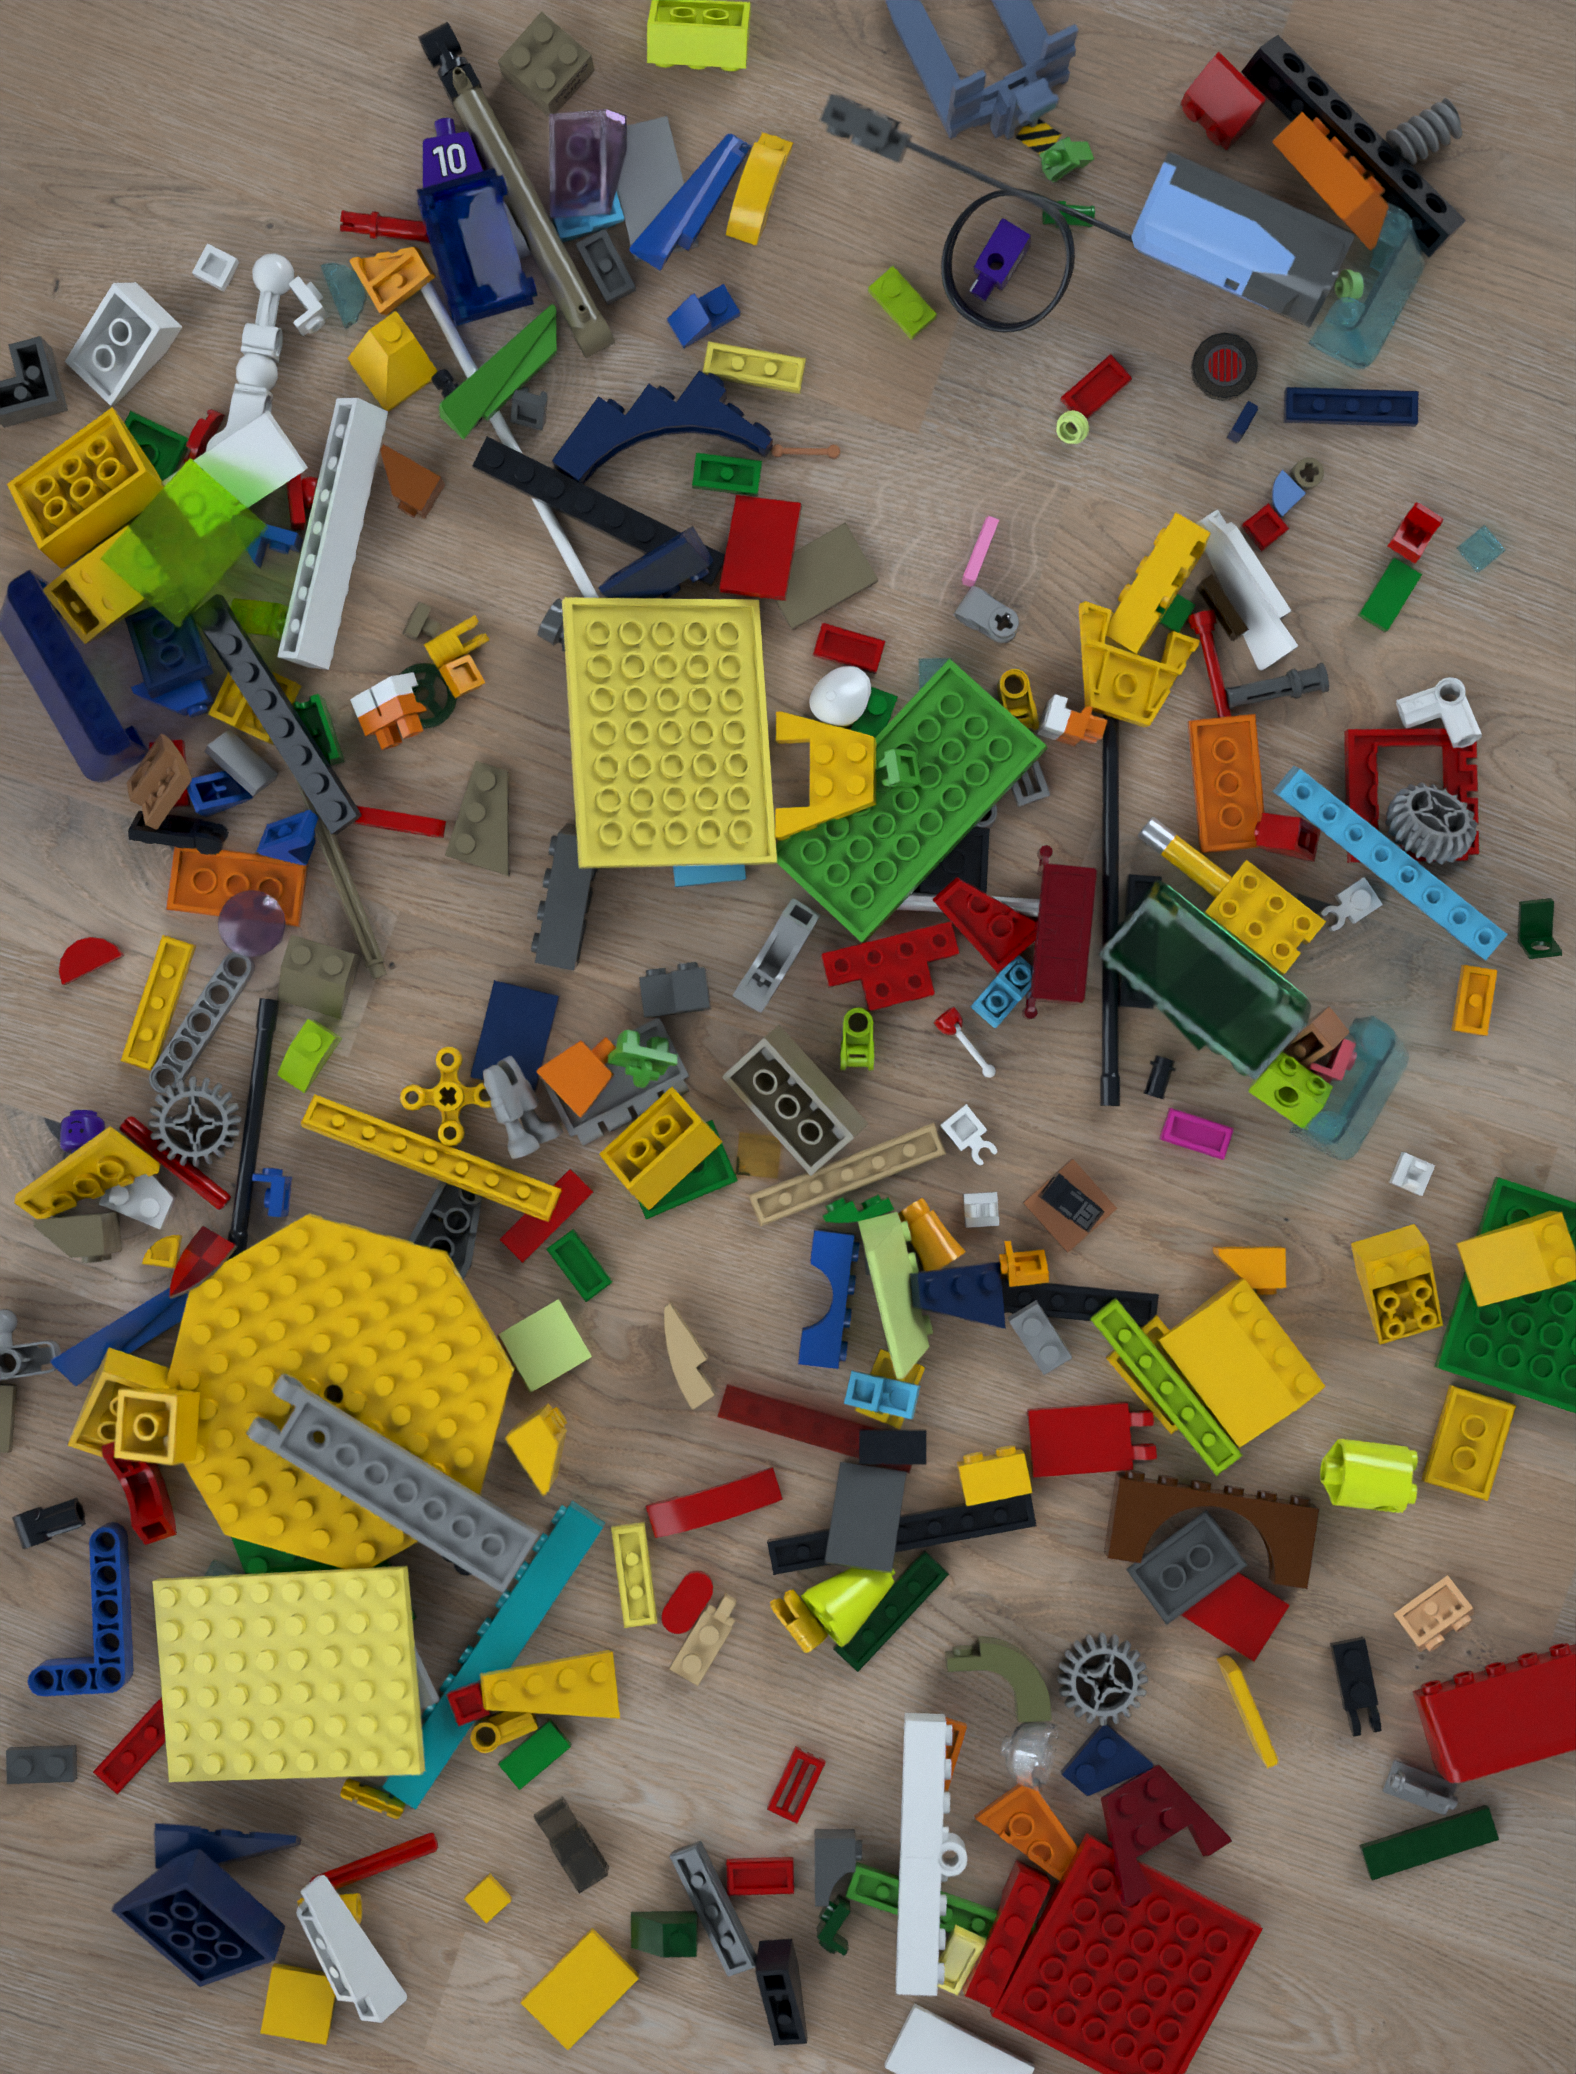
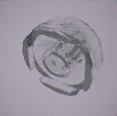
(1030, 1753)

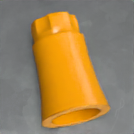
(929, 1236)

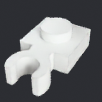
(1354, 903)
(965, 1131)

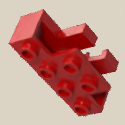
(894, 966)

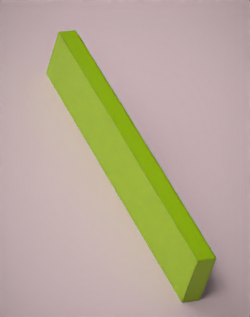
(1166, 1386)

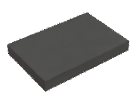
(865, 1517)
(1187, 1567)

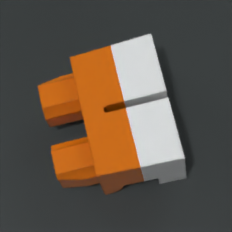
(388, 707)
(1068, 725)

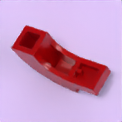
(146, 1496)

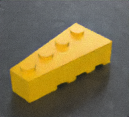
(1157, 583)

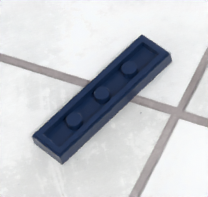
(1351, 406)

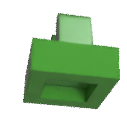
(901, 768)

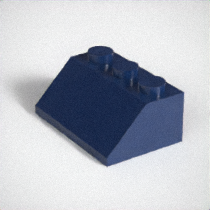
(661, 569)

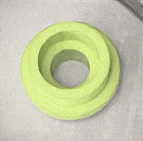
(1349, 284)
(1067, 433)

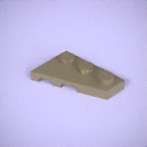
(482, 822)

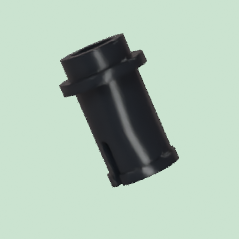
(1159, 1077)

